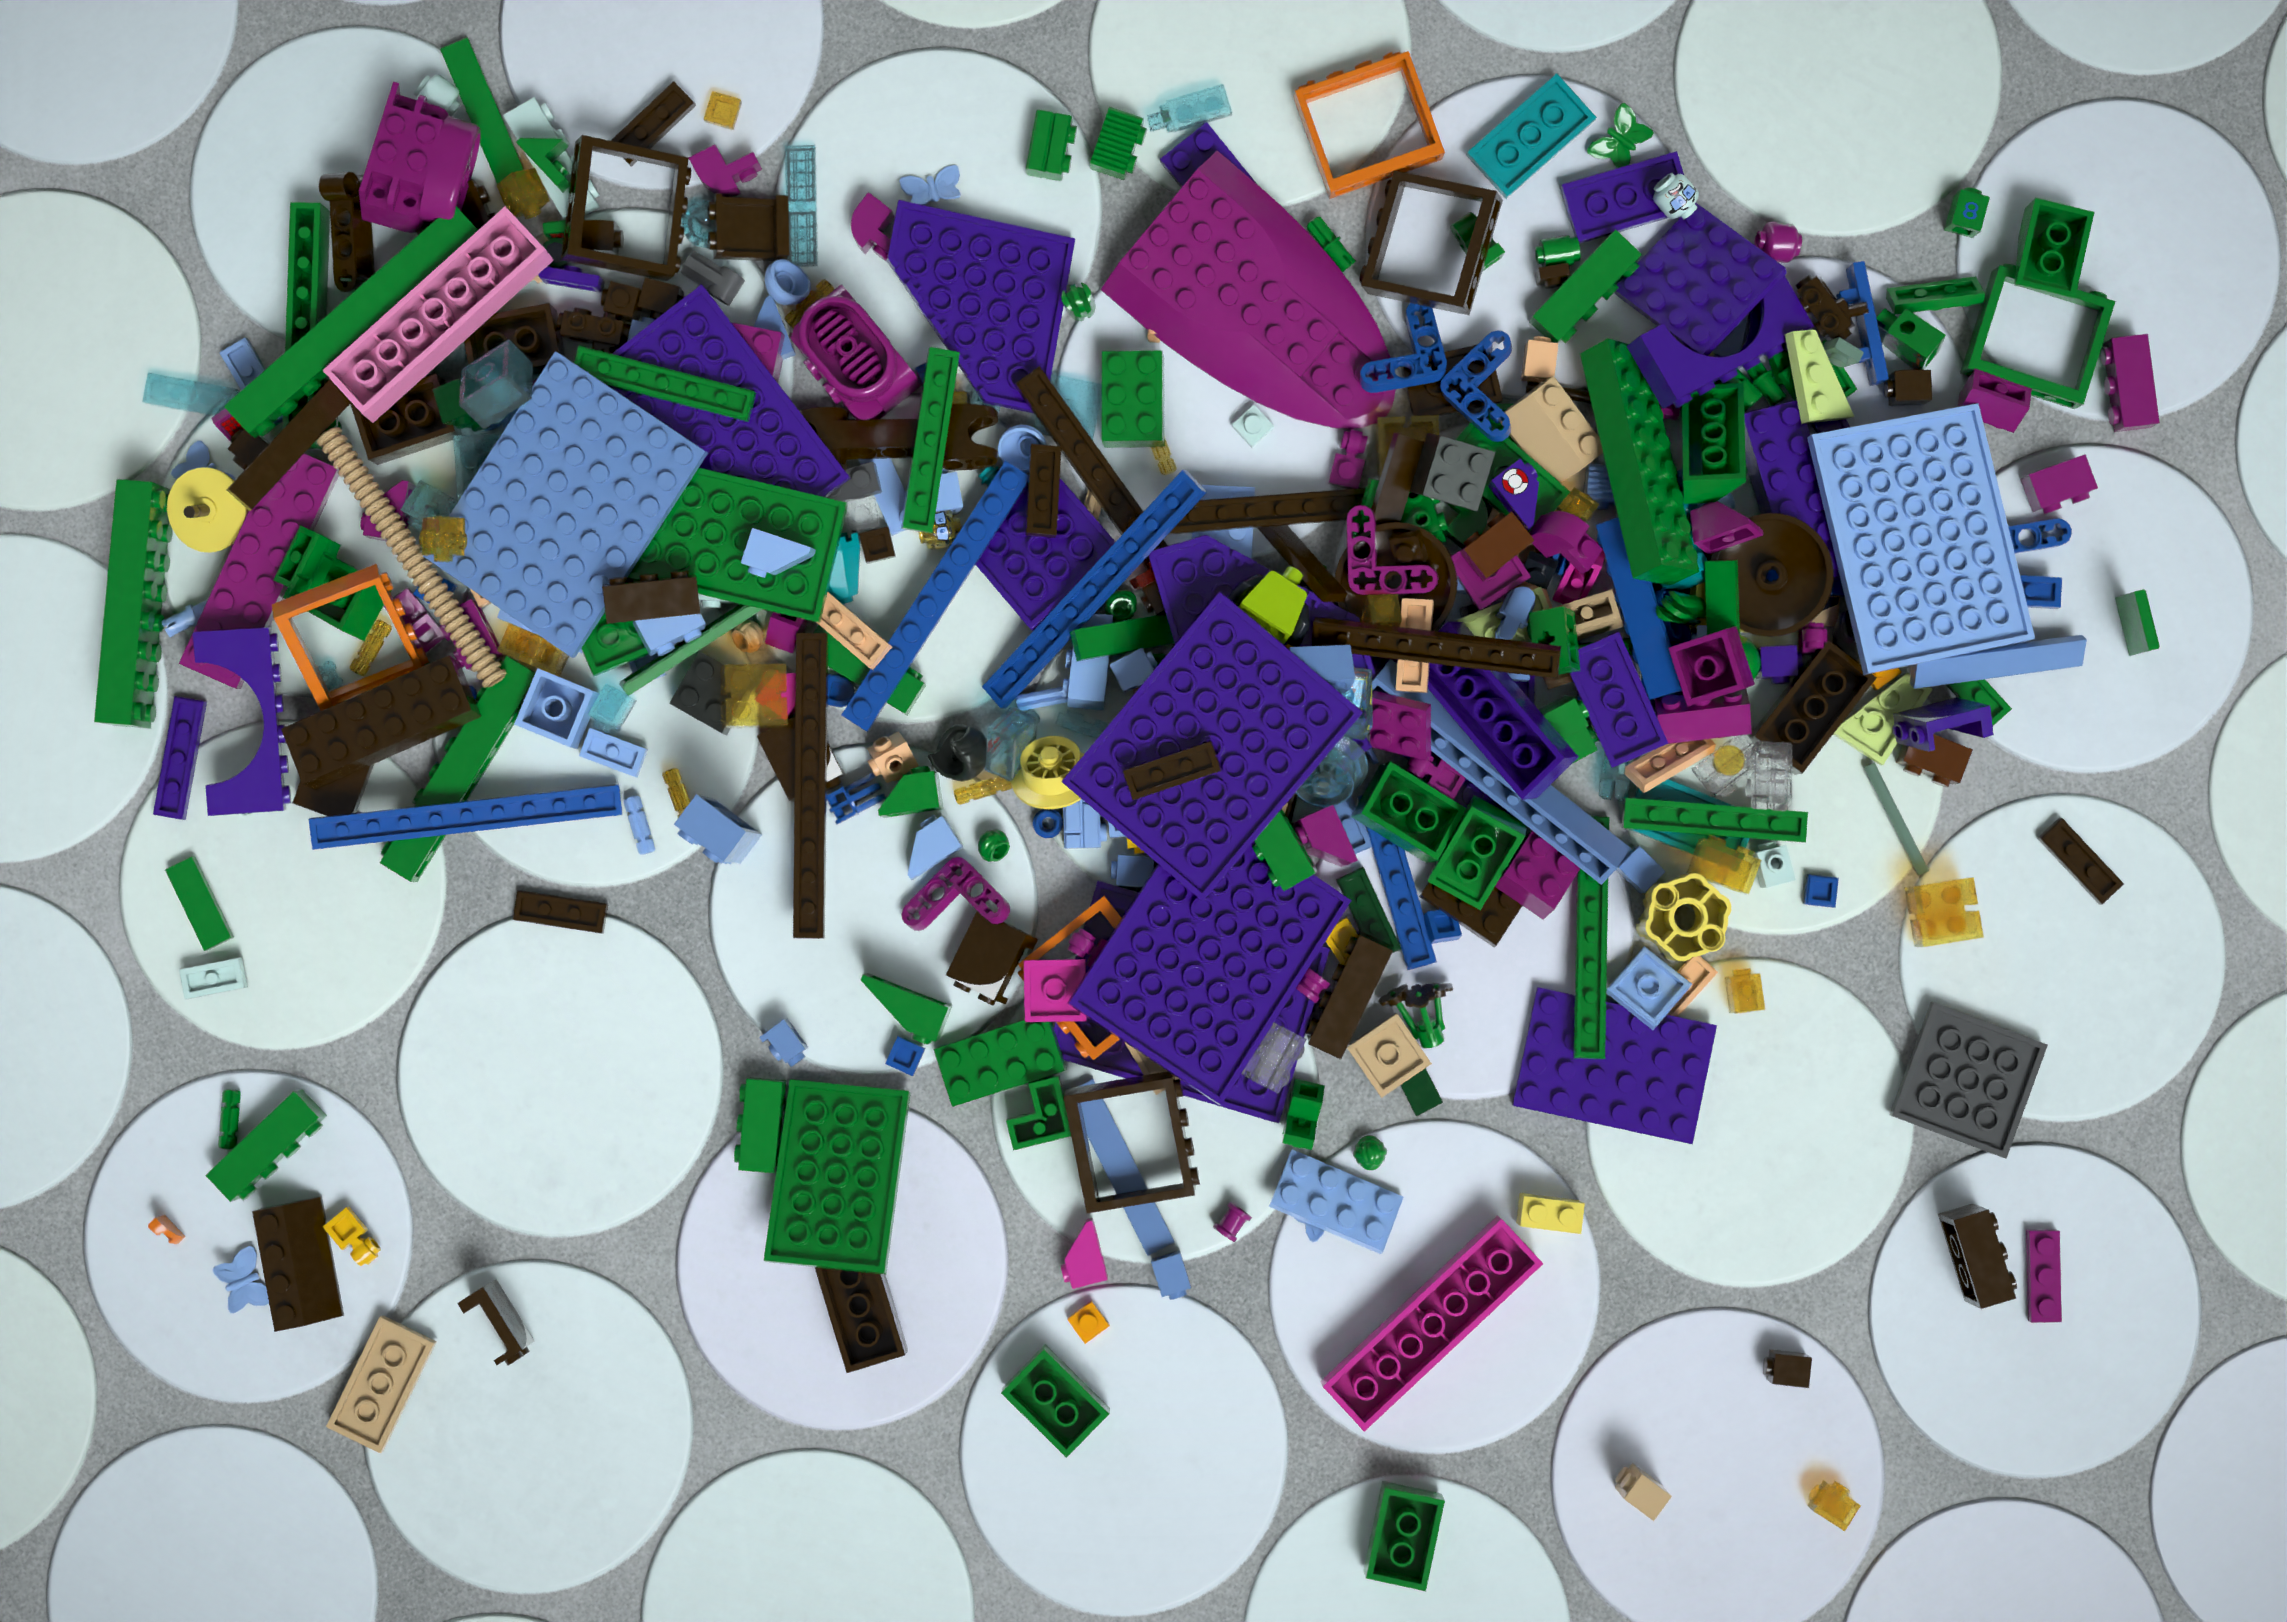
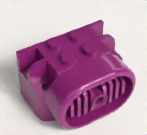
(417, 164)
(852, 357)

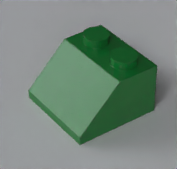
(914, 794)

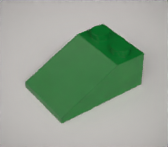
(2052, 247)
(351, 613)
(1478, 852)
(913, 1010)

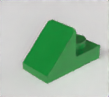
(543, 153)

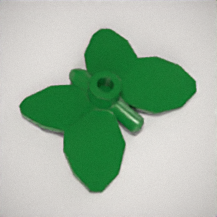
(1622, 140)

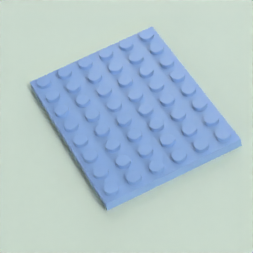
(1920, 538)

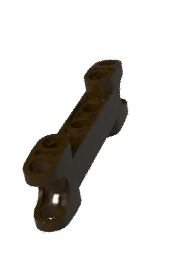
(896, 436)

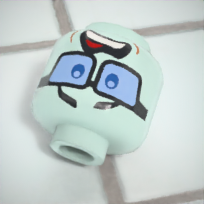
(1676, 196)

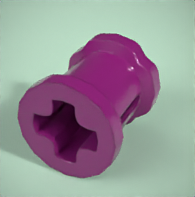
(1232, 1222)

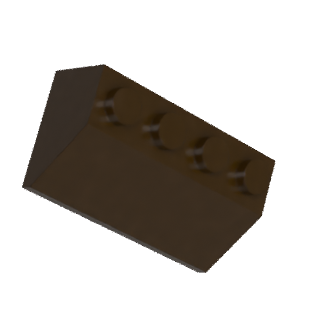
(298, 1263)

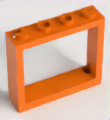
(1364, 73)
(331, 591)
(1083, 1044)

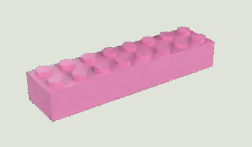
(438, 315)

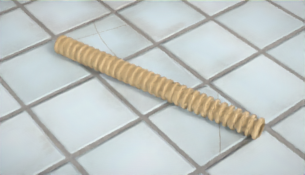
(411, 556)

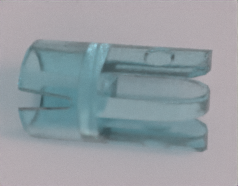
(1608, 780)

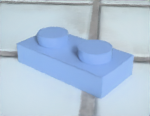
(613, 752)

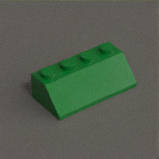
(1713, 443)

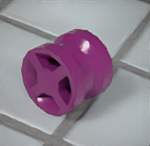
(1312, 985)

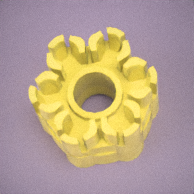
(1710, 923)

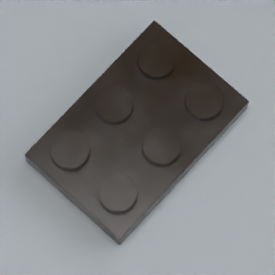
(1428, 398)
(1488, 923)

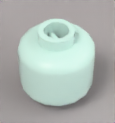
(439, 93)

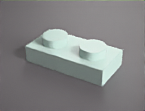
(213, 978)

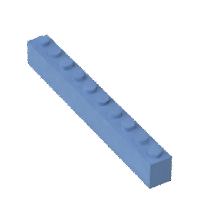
(1549, 815)

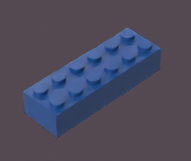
(1638, 602)

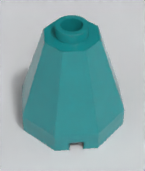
(845, 573)

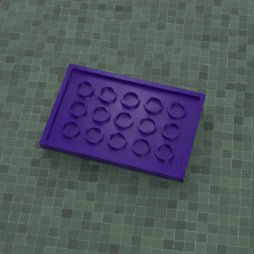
(1644, 1084)

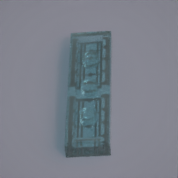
(802, 196)

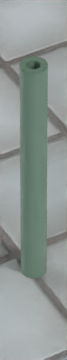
(1896, 819)

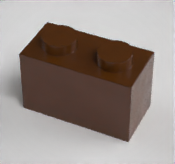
(1497, 545)
(1943, 764)

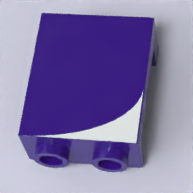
(1917, 725)

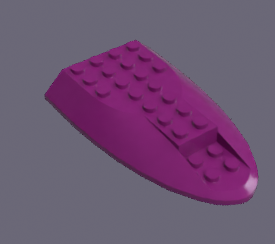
(1253, 301)

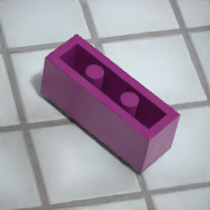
(2130, 383)
(1709, 719)

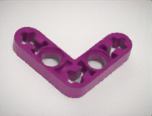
(1369, 564)
(961, 885)

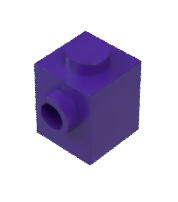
(1779, 663)

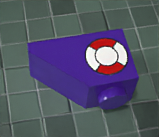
(1518, 491)

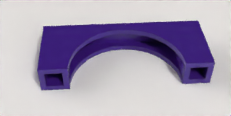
(1678, 372)
(251, 657)

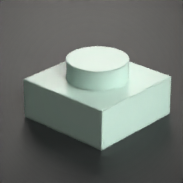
(1253, 426)

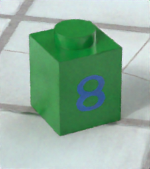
(1967, 212)

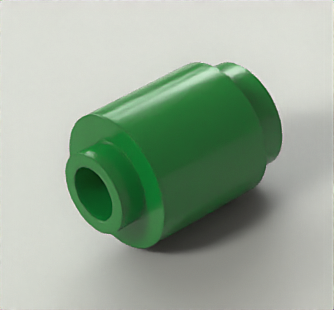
(1558, 251)

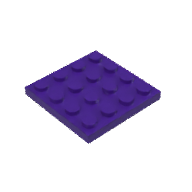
(1700, 281)
(1041, 571)

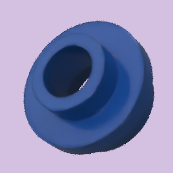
(1047, 813)

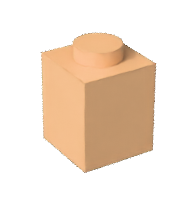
(1539, 359)

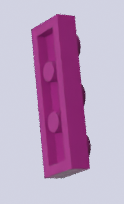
(2043, 1276)

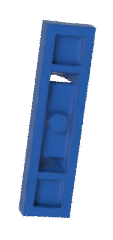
(1866, 323)

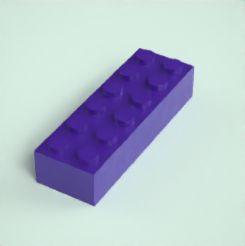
(1784, 469)
(1501, 723)

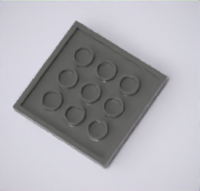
(1968, 1080)

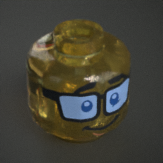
(944, 531)

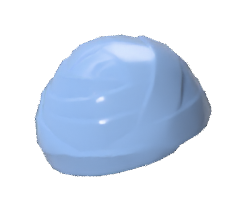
(786, 282)
(1016, 443)

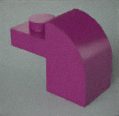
(721, 177)
(868, 224)
(1567, 535)

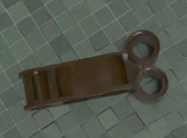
(349, 233)

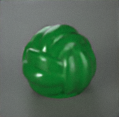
(1121, 605)
(993, 845)
(1370, 1152)

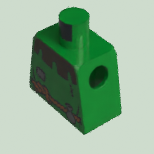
(1910, 338)

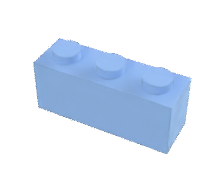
(1087, 677)

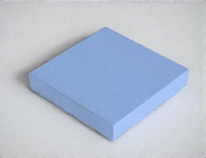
(1648, 988)

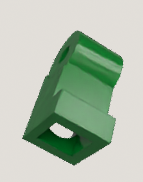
(1463, 232)

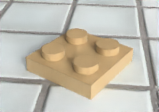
(1389, 1055)

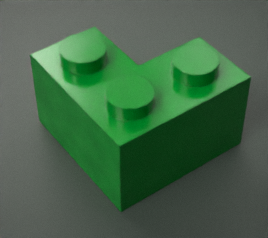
(1569, 720)
(1049, 1119)

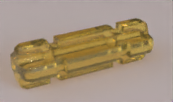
(823, 289)
(1162, 454)
(370, 647)
(981, 789)
(676, 790)

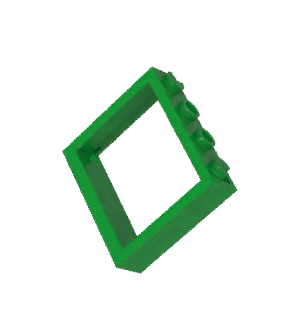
(2041, 388)

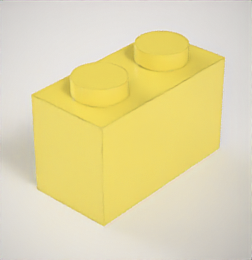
(1550, 1213)

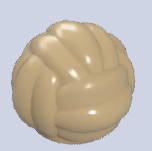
(748, 636)

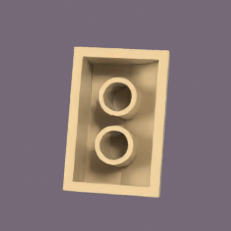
(1553, 430)

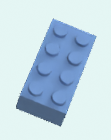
(717, 829)

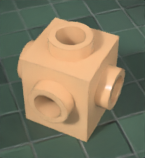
(891, 757)

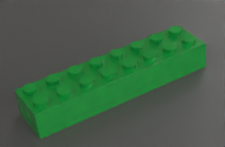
(1639, 466)
(133, 605)

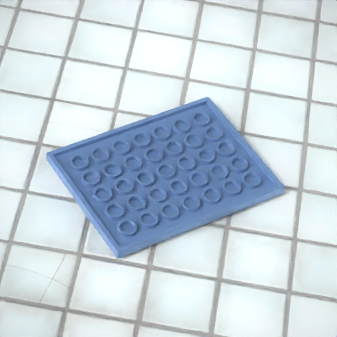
(568, 503)

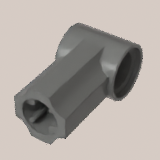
(719, 281)

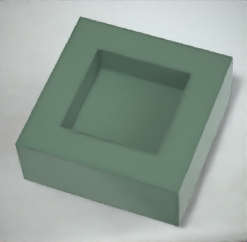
(1842, 353)

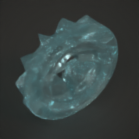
(692, 228)

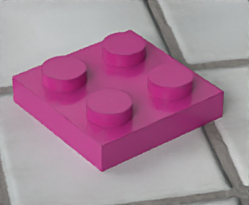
(1049, 988)

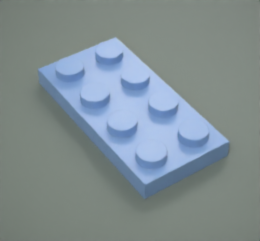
(1336, 1201)

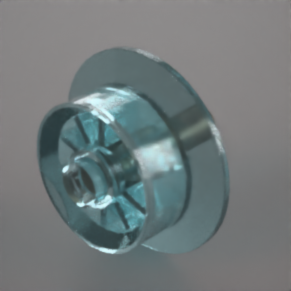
(1336, 775)

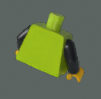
(1276, 604)

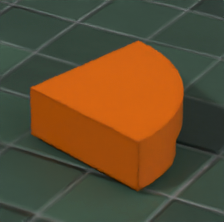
(163, 1225)

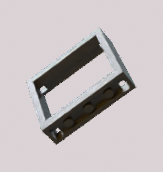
(577, 203)
(1476, 253)
(1179, 1117)

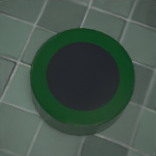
(554, 248)

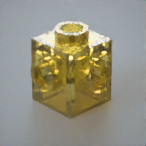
(523, 193)
(443, 538)

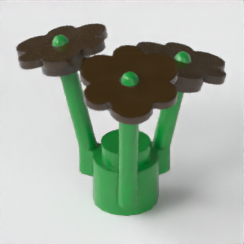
(1428, 1029)

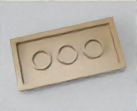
(381, 1384)

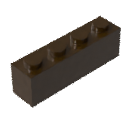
(1350, 994)

